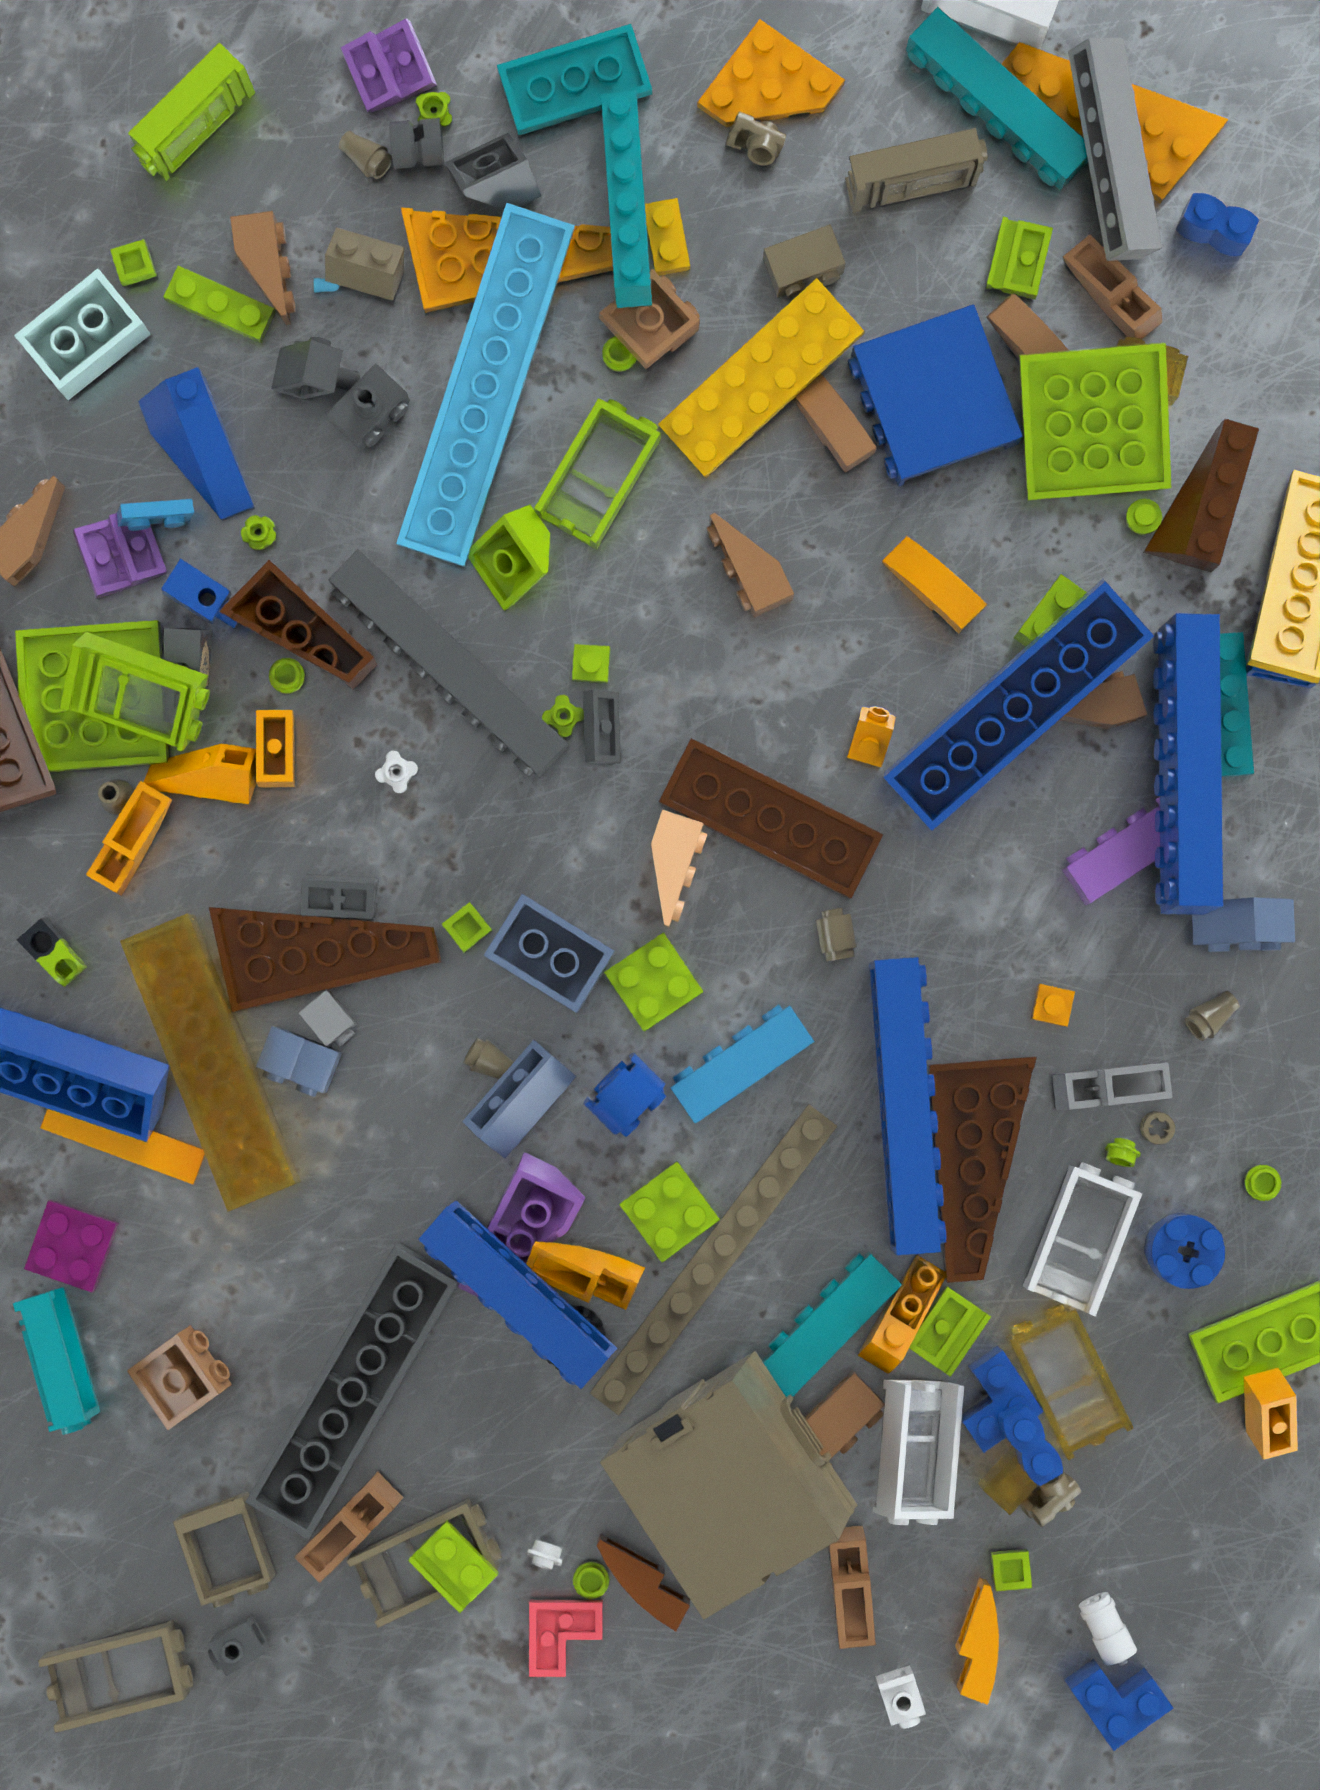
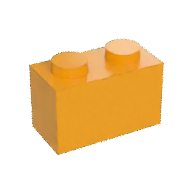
(275, 748)
(1270, 1413)

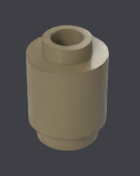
(836, 934)

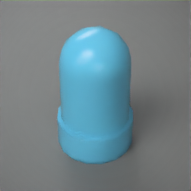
(321, 285)

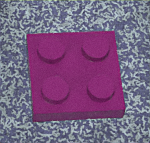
(71, 1245)

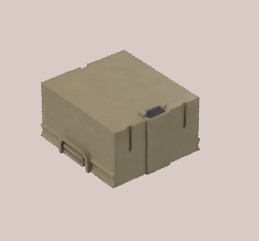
(730, 1484)

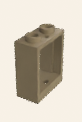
(223, 1593)

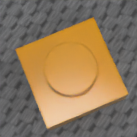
(1052, 1005)

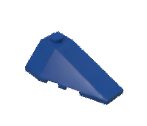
(192, 434)

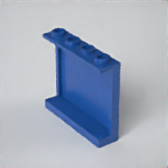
(934, 394)

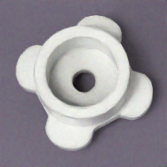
(400, 781)
(545, 1555)

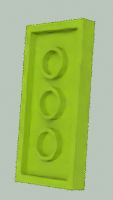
(1263, 1338)

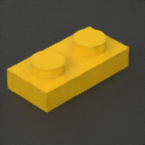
(666, 237)

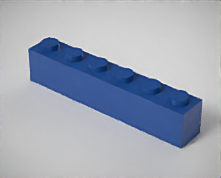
(517, 1294)

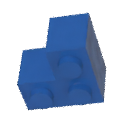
(1003, 1389)
(1121, 1710)

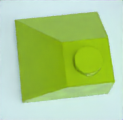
(512, 555)

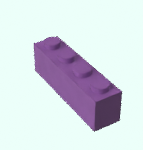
(1115, 857)

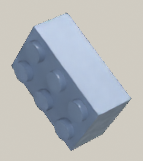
(549, 953)

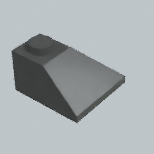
(495, 174)

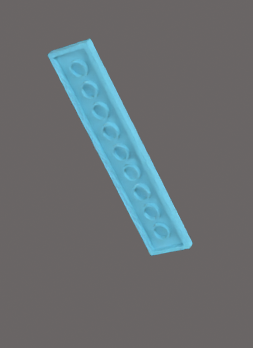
(485, 385)

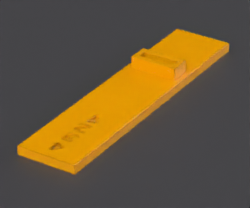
(158, 1153)

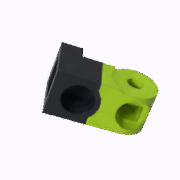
(52, 951)

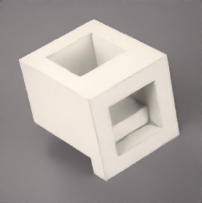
(896, 1685)

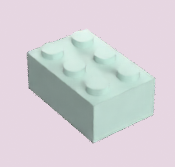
(82, 334)

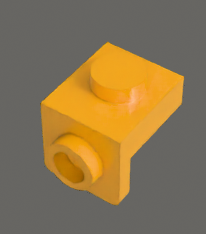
(872, 736)

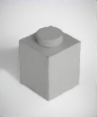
(329, 1019)

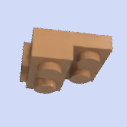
(655, 328)
(180, 1376)

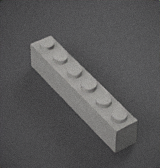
(1114, 149)

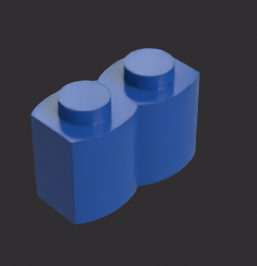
(1211, 222)
(1027, 1436)

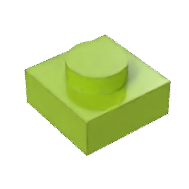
(133, 262)
(591, 663)
(467, 927)
(1011, 1570)

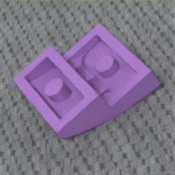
(388, 66)
(118, 556)

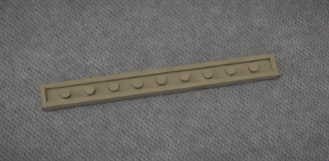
(713, 1259)

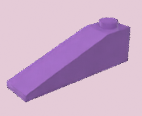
(534, 1207)

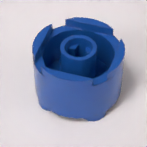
(626, 1095)
(1192, 1270)

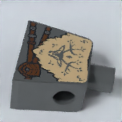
(189, 647)

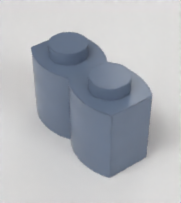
(298, 1060)

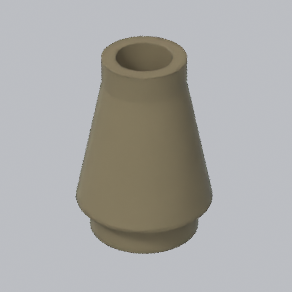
(366, 155)
(123, 793)
(1210, 1016)
(487, 1059)

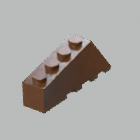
(1204, 508)
(290, 618)

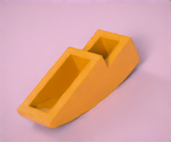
(934, 584)
(129, 838)
(586, 1272)
(979, 1645)

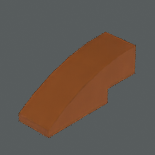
(643, 1582)

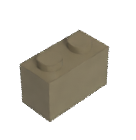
(802, 259)
(364, 264)

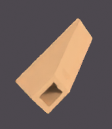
(672, 852)

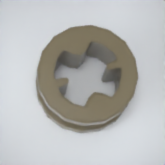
(1161, 1117)

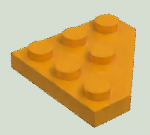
(769, 80)

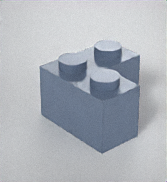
(1248, 922)

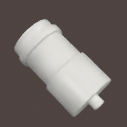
(1107, 1629)

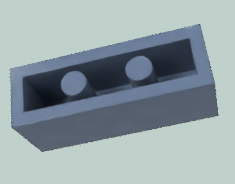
(519, 1099)

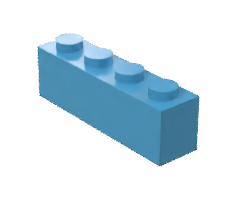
(741, 1064)

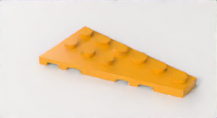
(1170, 130)
(455, 249)

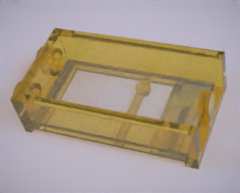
(1068, 1379)

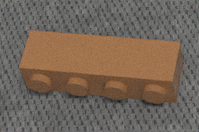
(844, 1414)

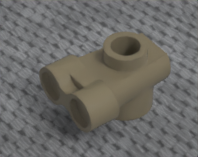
(761, 139)
(1051, 1498)

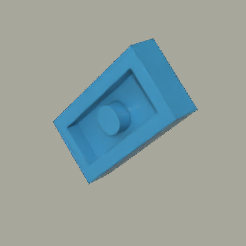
(140, 515)

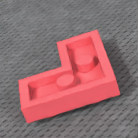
(554, 1623)

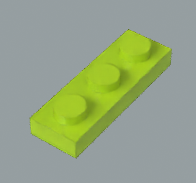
(219, 304)

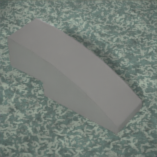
(1112, 1086)

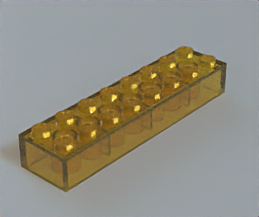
(210, 1061)

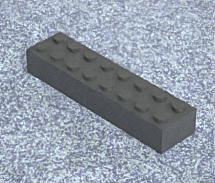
(353, 1391)

